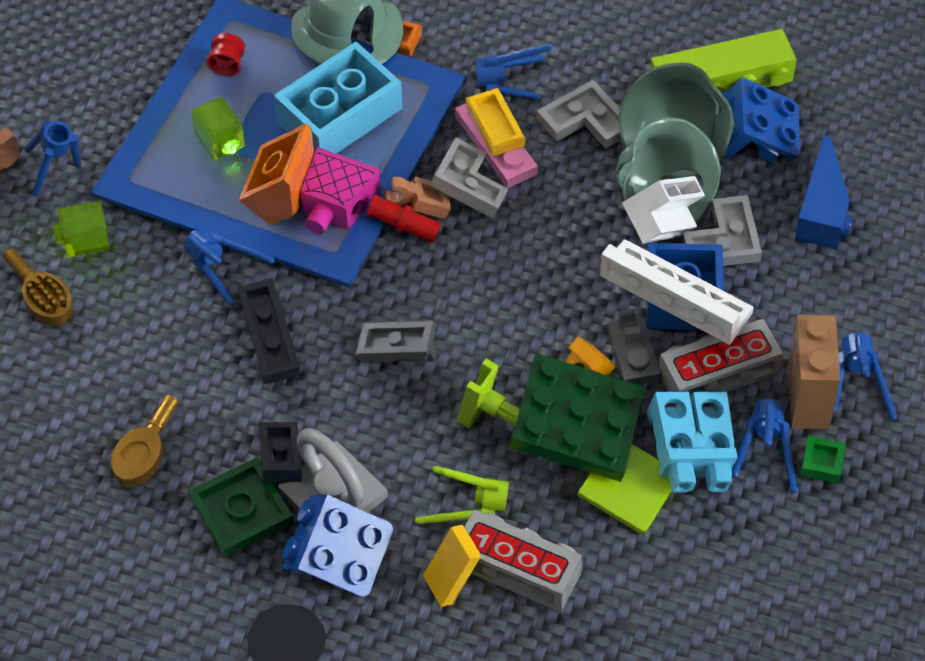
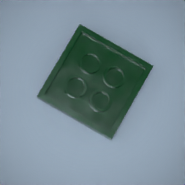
(577, 417)

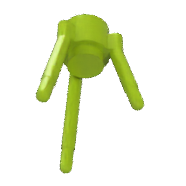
(489, 494)

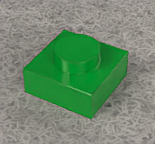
(823, 459)

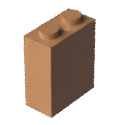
(813, 372)

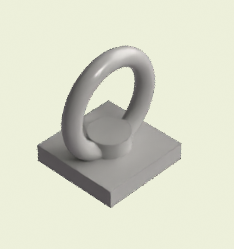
(331, 473)

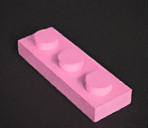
(511, 166)

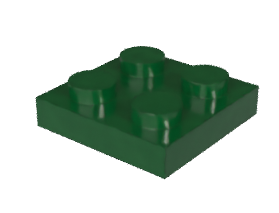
(240, 507)

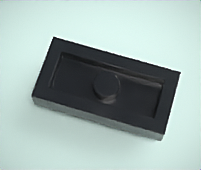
(279, 452)

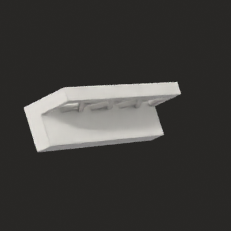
(675, 290)

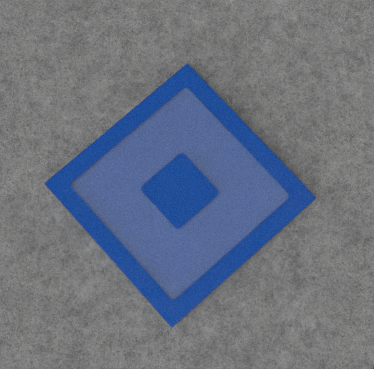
(175, 180)

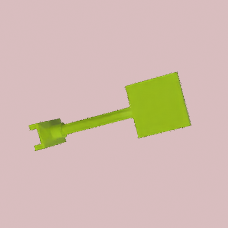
(631, 501)

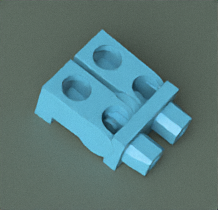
(693, 439)

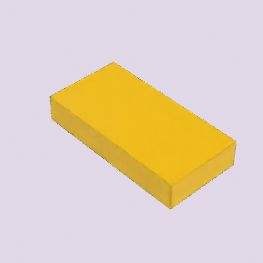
(495, 122)
(451, 565)

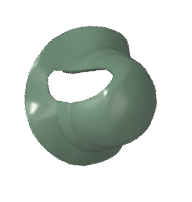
(327, 27)
(681, 93)
(667, 148)

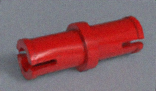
(403, 219)

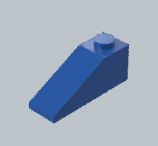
(826, 202)

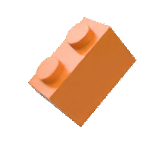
(278, 175)

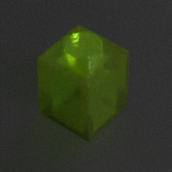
(218, 128)
(82, 229)

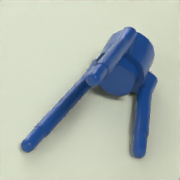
(491, 69)
(55, 141)
(207, 250)
(859, 357)
(768, 424)

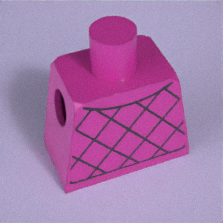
(337, 190)

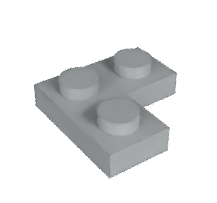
(579, 108)
(459, 179)
(733, 230)

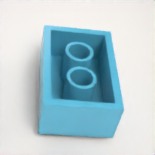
(340, 99)

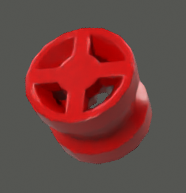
(226, 54)

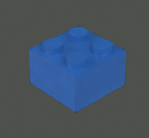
(697, 259)

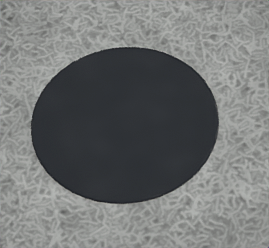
(286, 635)

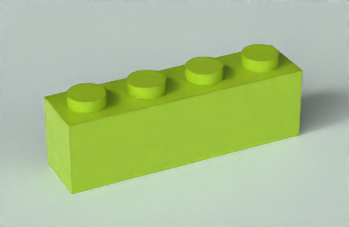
(758, 57)

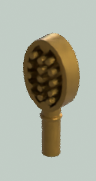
(43, 292)
(141, 449)

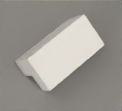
(662, 208)

